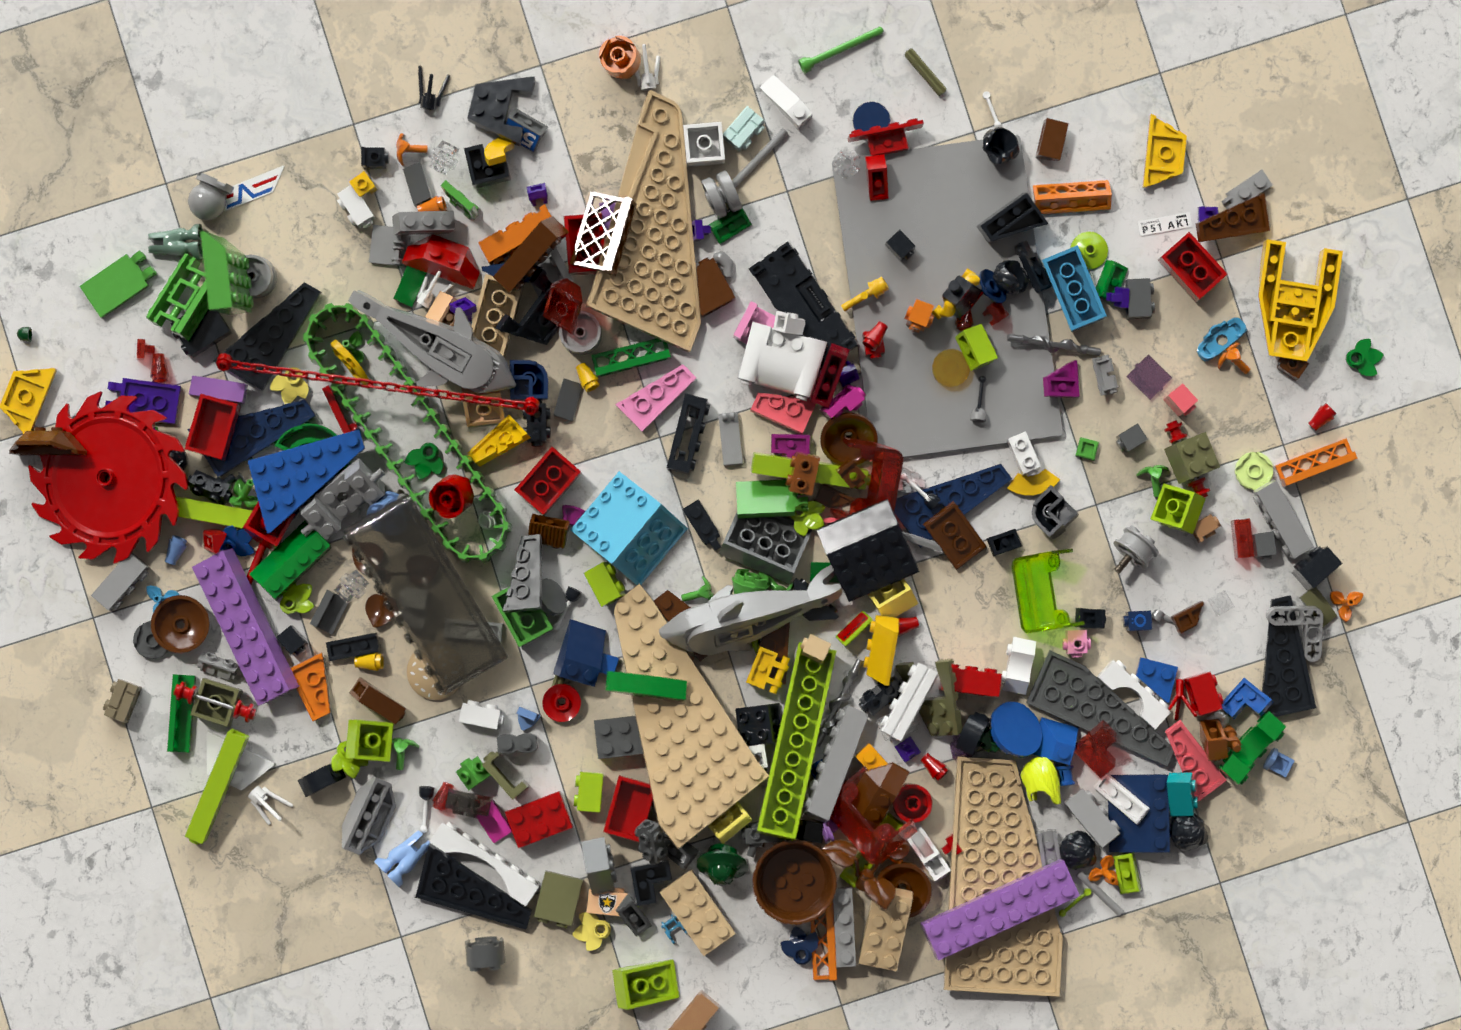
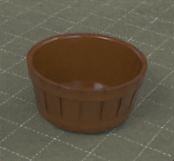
(794, 882)

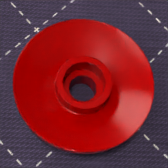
(557, 711)

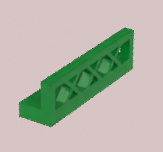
(630, 363)
(180, 719)

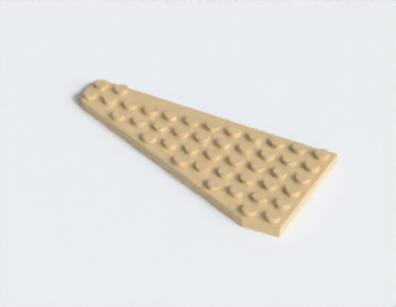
(657, 269)
(689, 746)

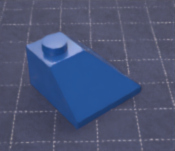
(1057, 741)

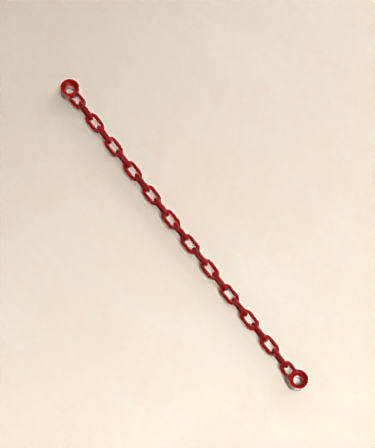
(225, 361)

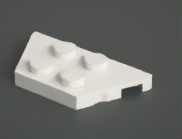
(249, 768)

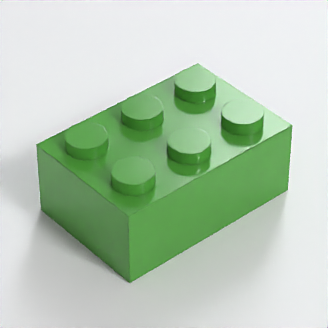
(523, 625)

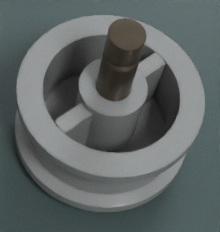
(1135, 549)

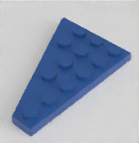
(293, 475)

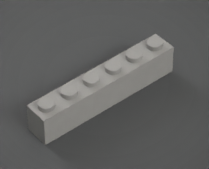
(834, 763)

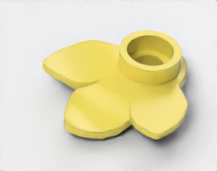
(290, 388)
(588, 930)

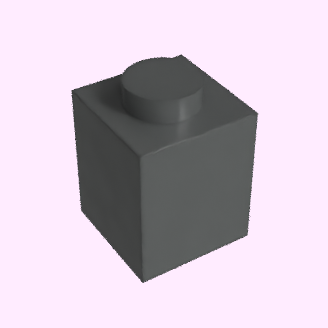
(1131, 438)
(1264, 545)

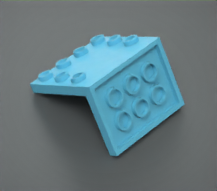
(629, 528)

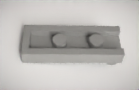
(730, 438)
(1048, 846)

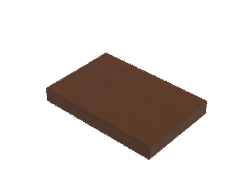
(954, 535)

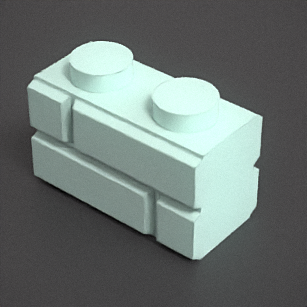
(743, 129)

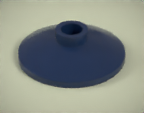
(990, 288)

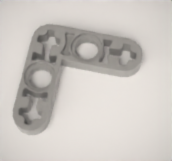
(1308, 624)

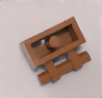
(1217, 739)

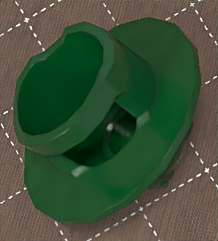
(722, 865)

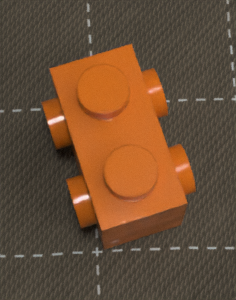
(919, 316)

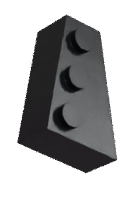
(1013, 218)

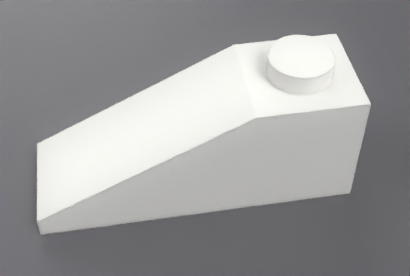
(787, 102)

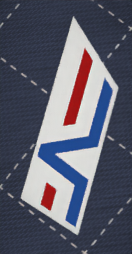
(253, 188)

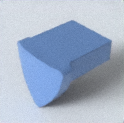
(527, 718)
(1278, 762)

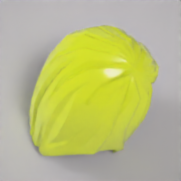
(1041, 776)

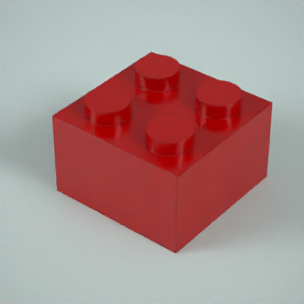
(1203, 693)

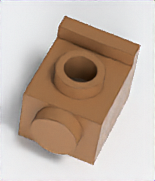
(1206, 527)

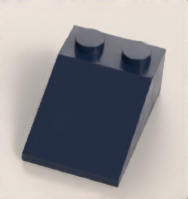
(581, 653)

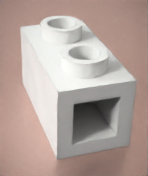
(356, 206)
(1024, 454)
(481, 716)

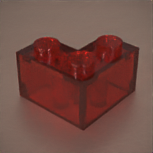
(1094, 746)

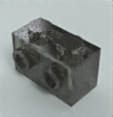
(468, 802)

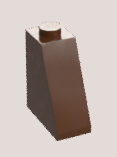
(712, 287)
(377, 701)

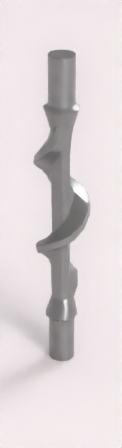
(1054, 346)
(835, 704)

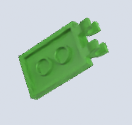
(457, 198)
(117, 283)
(767, 499)

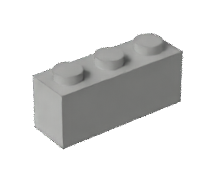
(423, 222)
(120, 582)
(1093, 818)

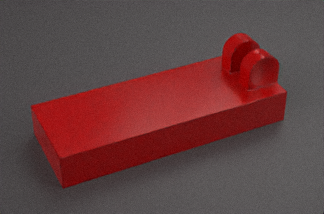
(341, 419)

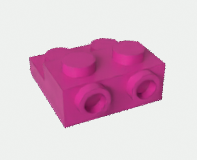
(848, 398)

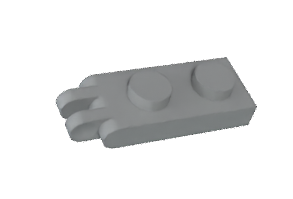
(1248, 189)

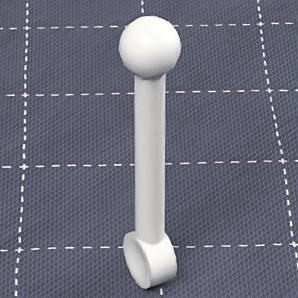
(986, 95)

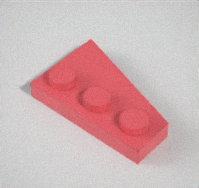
(784, 410)

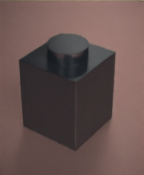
(900, 246)
(292, 640)

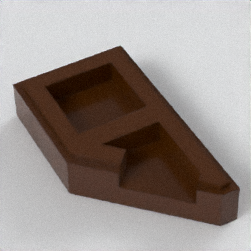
(831, 497)
(1187, 618)

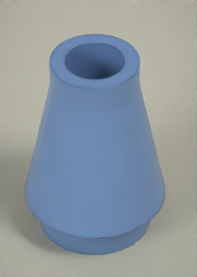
(175, 549)

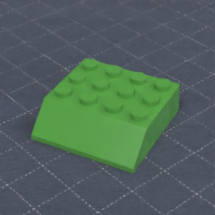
(226, 276)

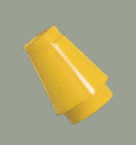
(587, 378)
(370, 661)

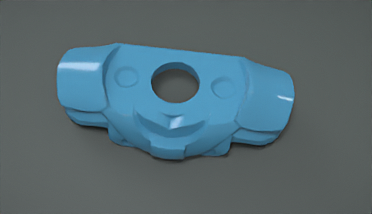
(1231, 329)

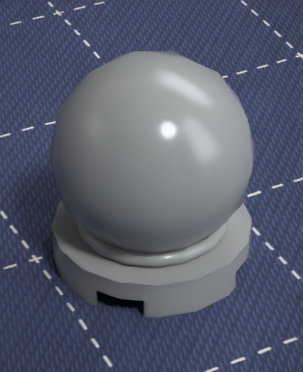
(208, 198)

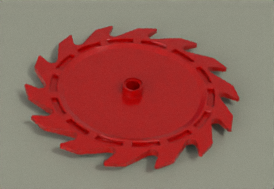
(139, 482)

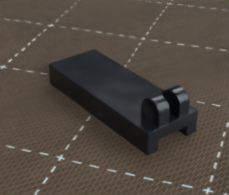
(353, 646)

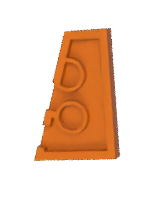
(313, 686)

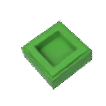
(1087, 449)

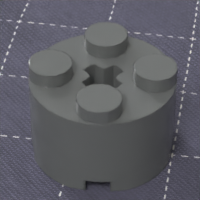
(485, 953)

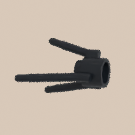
(427, 99)

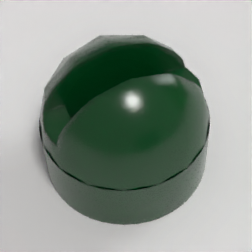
(25, 334)

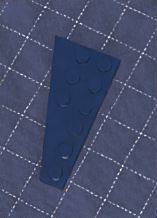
(258, 431)
(964, 491)

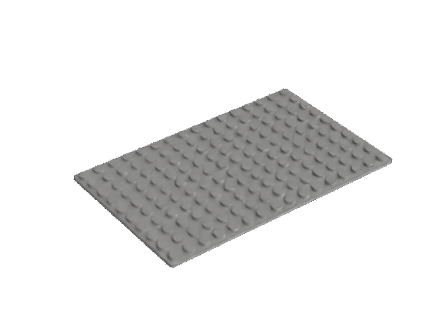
(937, 203)

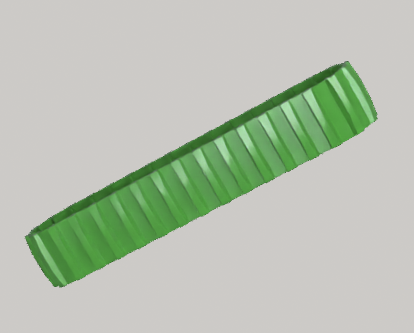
(349, 404)

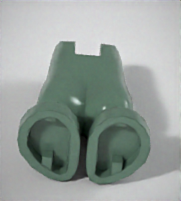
(175, 243)

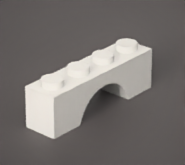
(1151, 710)

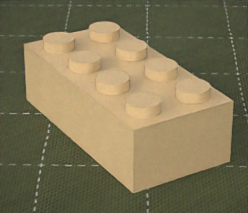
(491, 307)
(697, 912)
(886, 932)

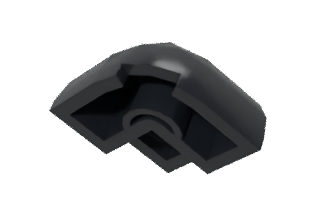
(1052, 513)

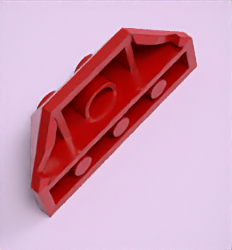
(443, 255)

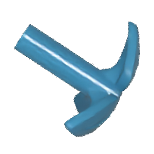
(156, 594)

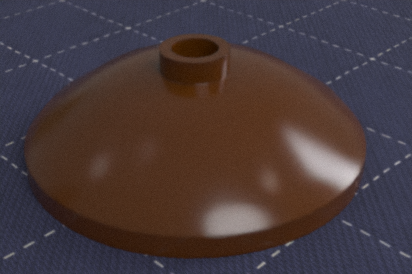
(834, 431)
(170, 613)
(914, 879)

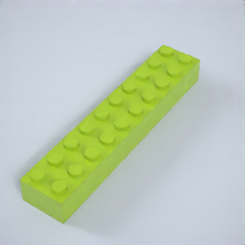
(795, 746)

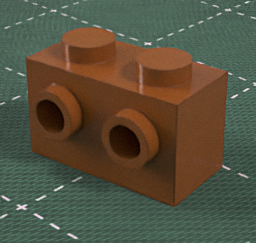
(803, 473)

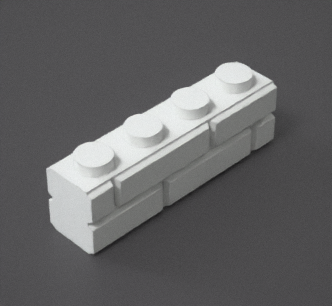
(909, 702)

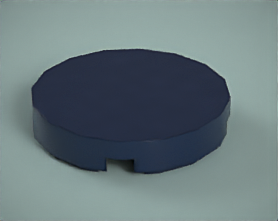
(870, 115)

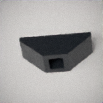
(816, 614)

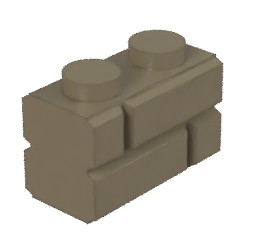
(122, 700)

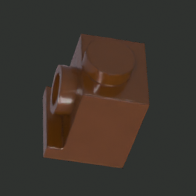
(1292, 372)
(848, 467)

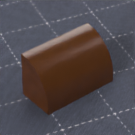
(1052, 140)

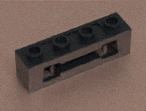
(695, 403)

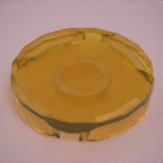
(950, 368)

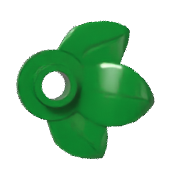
(1366, 358)
(423, 463)

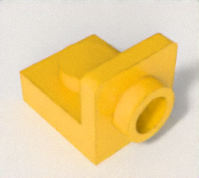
(362, 184)

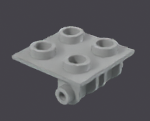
(387, 247)

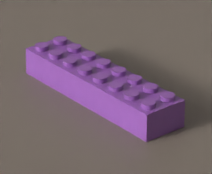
(245, 626)
(999, 909)

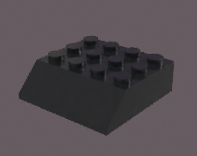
(868, 550)

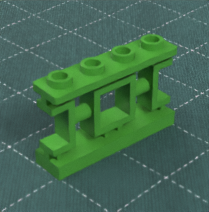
(195, 307)

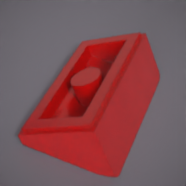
(213, 540)

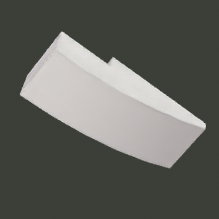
(928, 854)

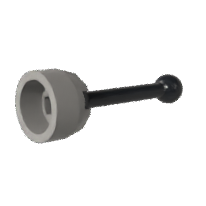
(978, 413)

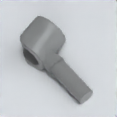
(1157, 615)

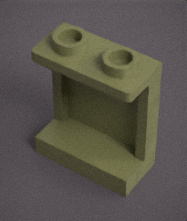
(500, 778)
(558, 899)

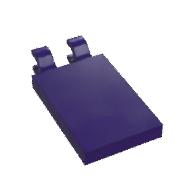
(150, 396)

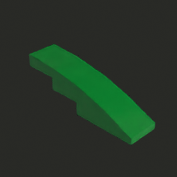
(646, 685)

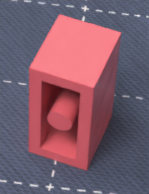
(1181, 400)

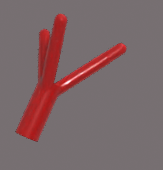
(1177, 699)

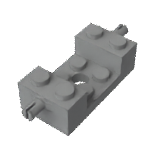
(326, 511)

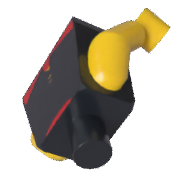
(959, 296)

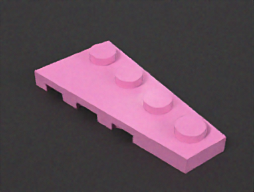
(653, 399)

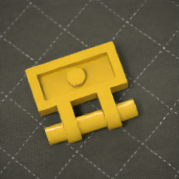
(762, 667)

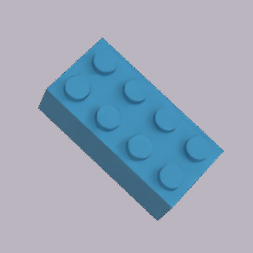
(1074, 288)

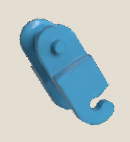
(667, 932)

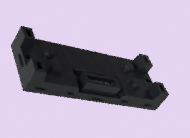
(796, 291)

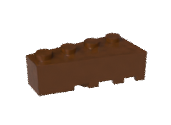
(530, 254)

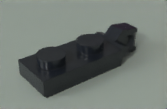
(1033, 267)
(702, 524)

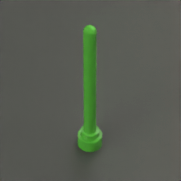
(808, 63)

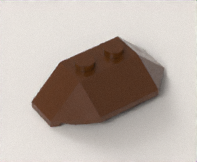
(47, 443)
(878, 791)

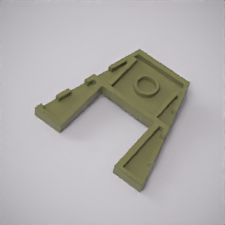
(939, 713)

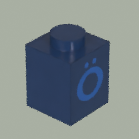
(1137, 620)

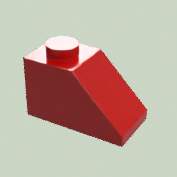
(877, 177)

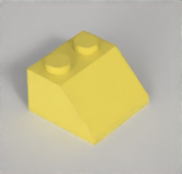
(893, 599)

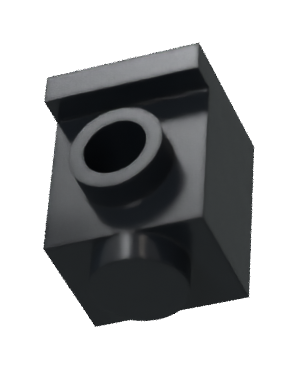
(367, 161)

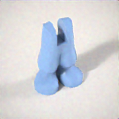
(405, 855)

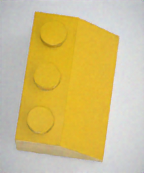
(881, 648)

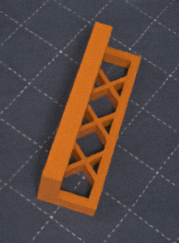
(1073, 200)
(1317, 469)
(831, 950)

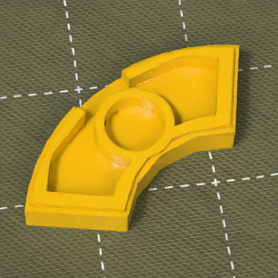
(496, 151)
(349, 361)
(1032, 484)

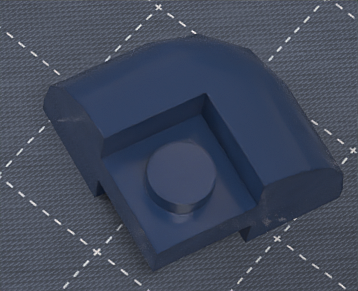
(530, 380)

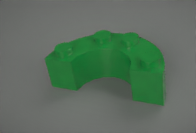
(304, 435)
(1253, 745)

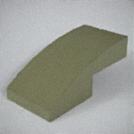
(1314, 598)

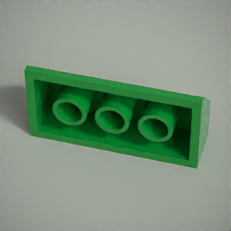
(290, 561)

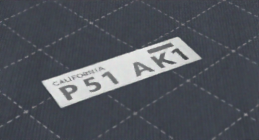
(1165, 224)

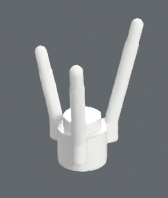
(647, 81)
(425, 296)
(259, 797)

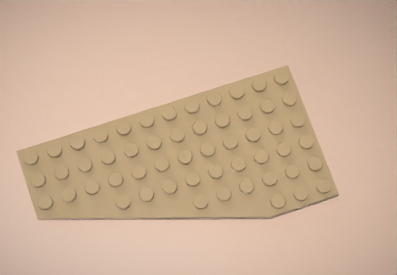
(997, 848)

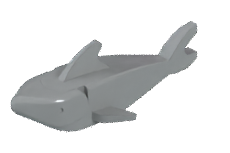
(446, 349)
(741, 618)

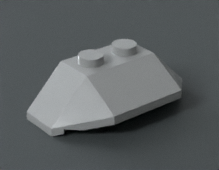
(368, 816)

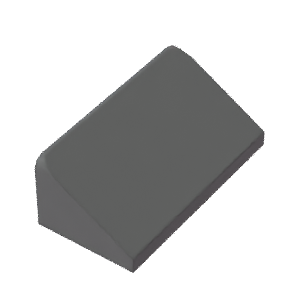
(417, 183)
(567, 399)
(681, 856)
(633, 916)

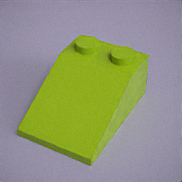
(645, 984)

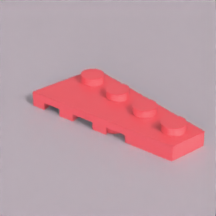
(1194, 760)

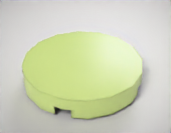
(1253, 470)

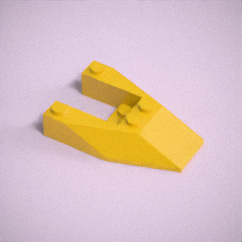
(1295, 311)

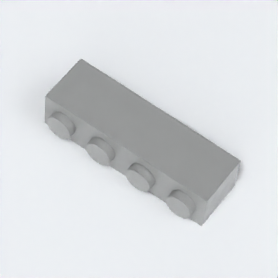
(1282, 519)
(844, 927)

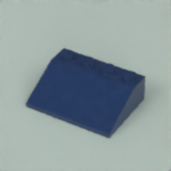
(1153, 830)

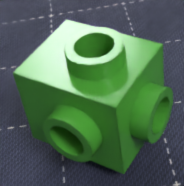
(472, 772)

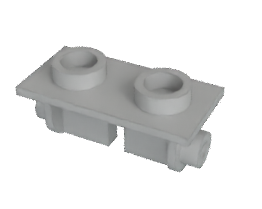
(1102, 367)
(226, 667)

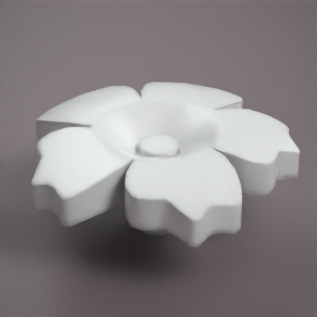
(915, 478)
(1224, 719)

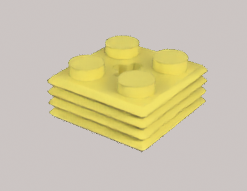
(727, 827)

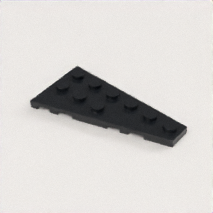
(272, 335)
(1285, 667)
(460, 888)

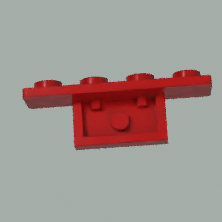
(886, 139)

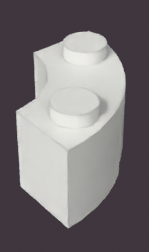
(1019, 665)

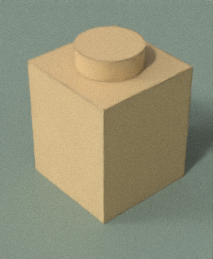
(815, 648)

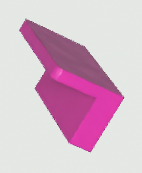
(495, 823)

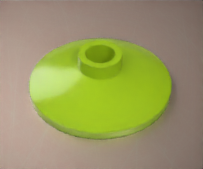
(1099, 245)

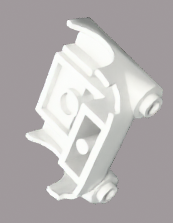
(782, 361)

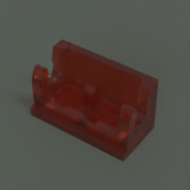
(1242, 538)

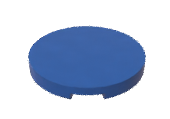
(1016, 729)

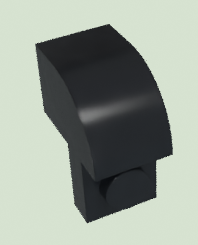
(973, 733)
(320, 779)

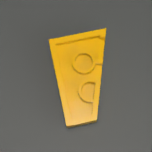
(498, 441)

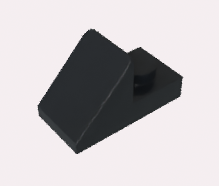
(1004, 542)
(810, 831)

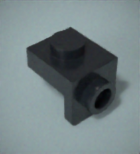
(1092, 618)

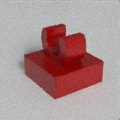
(948, 847)

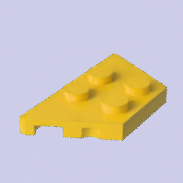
(1163, 152)
(26, 396)

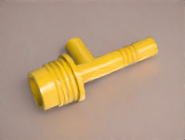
(876, 288)

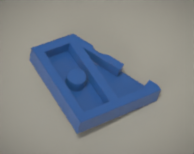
(1157, 677)

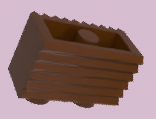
(553, 530)

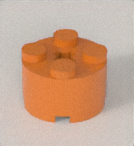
(620, 47)

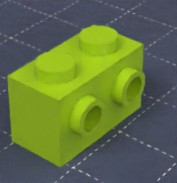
(976, 347)
(605, 583)
(589, 791)

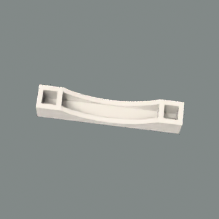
(518, 885)

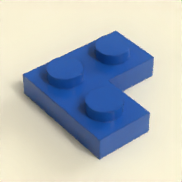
(1246, 695)

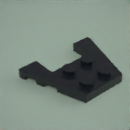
(491, 106)
(534, 324)

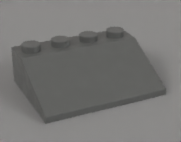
(766, 545)

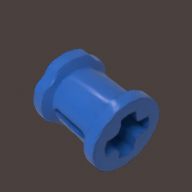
(1065, 775)

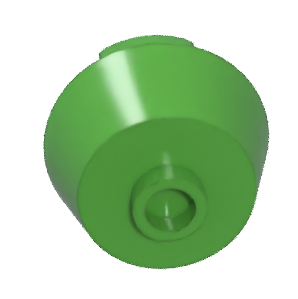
(748, 582)

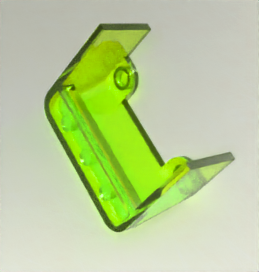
(1036, 592)

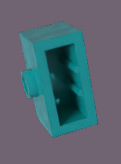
(1181, 794)

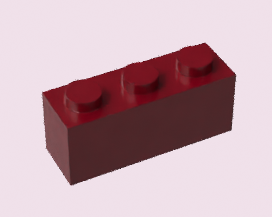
(830, 375)

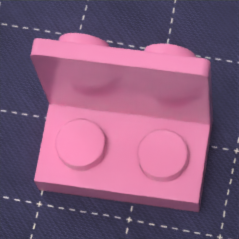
(752, 314)

